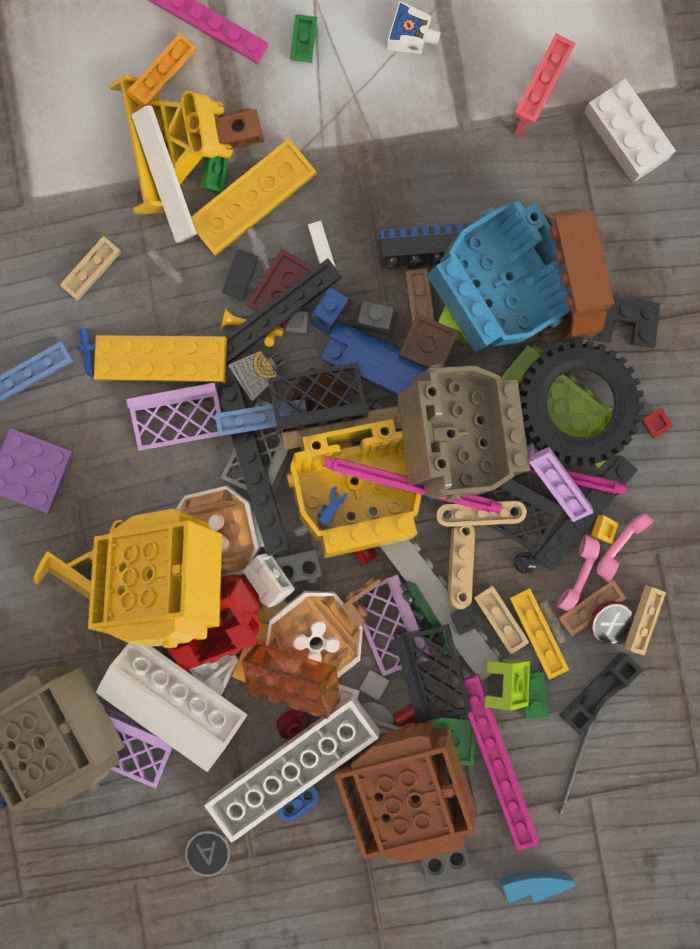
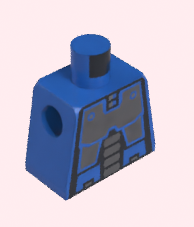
(330, 310)

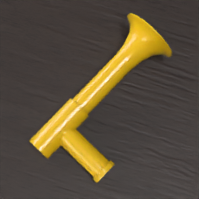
(229, 319)

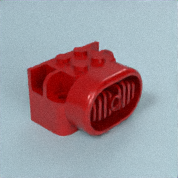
(236, 627)

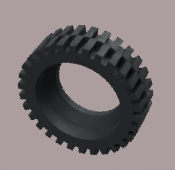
(536, 418)

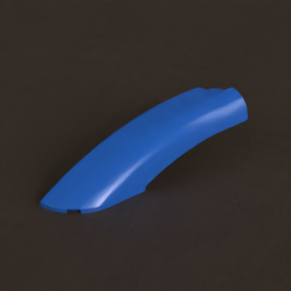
(376, 359)

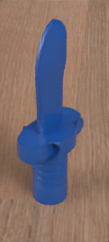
(86, 348)

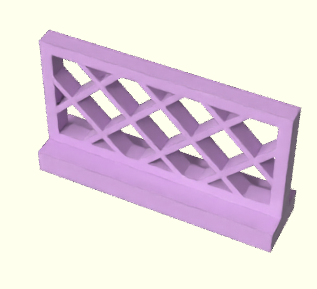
(172, 397)
(406, 612)
(130, 727)

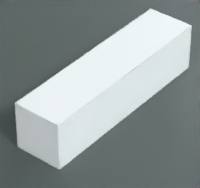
(320, 242)

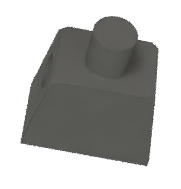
(375, 318)

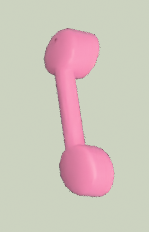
(588, 549)
(607, 565)

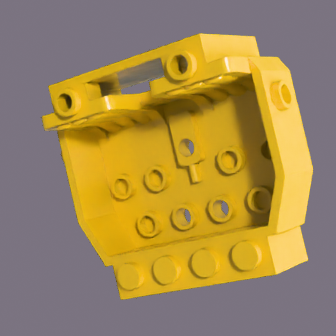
(396, 508)
(156, 580)

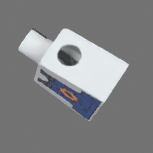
(411, 30)

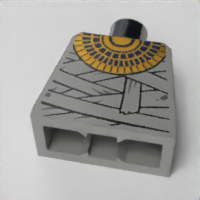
(254, 373)

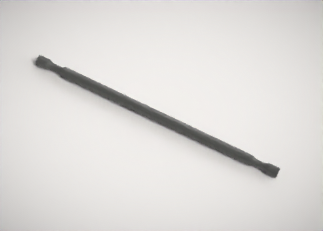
(574, 770)

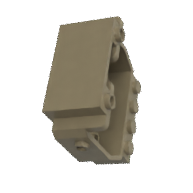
(451, 401)
(53, 738)

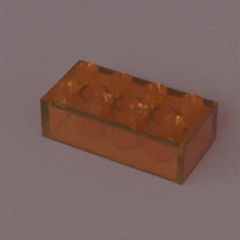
(291, 680)

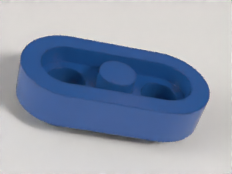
(301, 805)

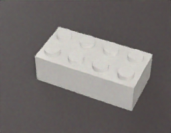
(629, 130)

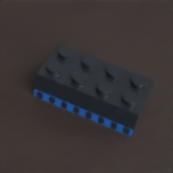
(416, 245)

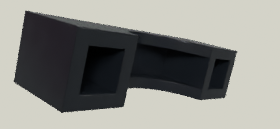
(610, 680)

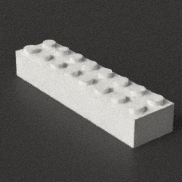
(292, 768)

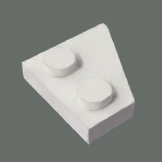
(216, 674)

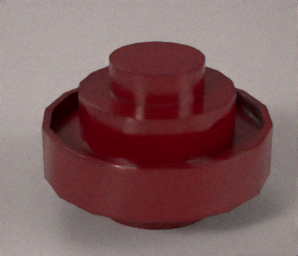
(292, 723)

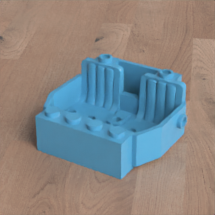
(500, 244)

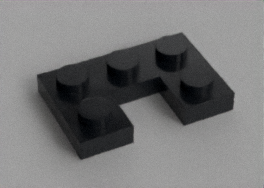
(640, 313)

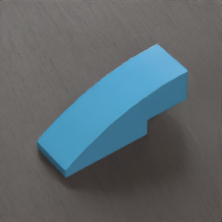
(536, 884)

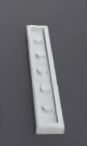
(163, 174)

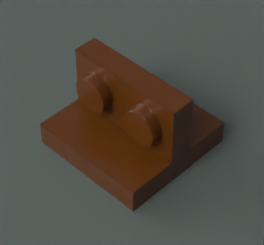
(428, 342)
(317, 392)

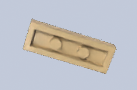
(90, 268)
(501, 619)
(644, 620)

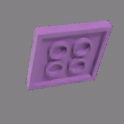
(32, 470)

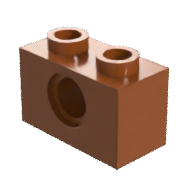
(249, 135)

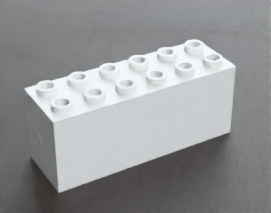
(171, 704)

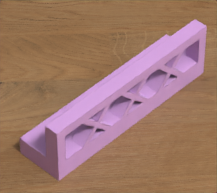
(559, 482)

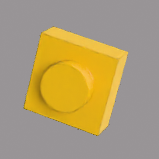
(604, 529)

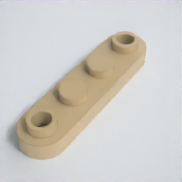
(468, 516)
(461, 567)

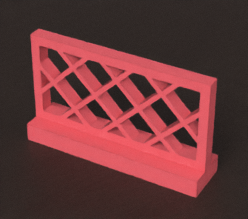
(543, 81)

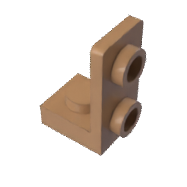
(355, 611)

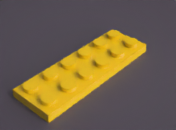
(252, 197)
(160, 358)

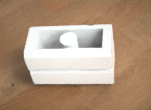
(268, 580)

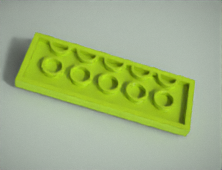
(568, 405)

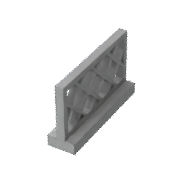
(278, 461)

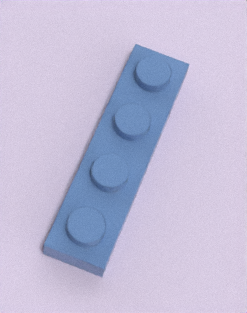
(34, 370)
(252, 418)

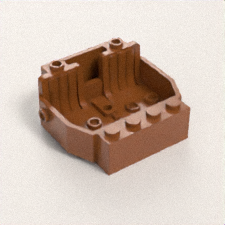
(582, 274)
(402, 766)

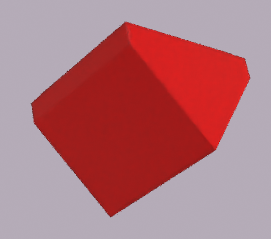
(365, 556)
(405, 716)

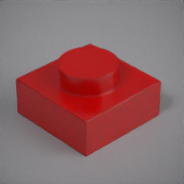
(657, 423)

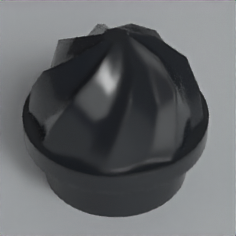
(525, 562)

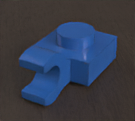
(327, 512)

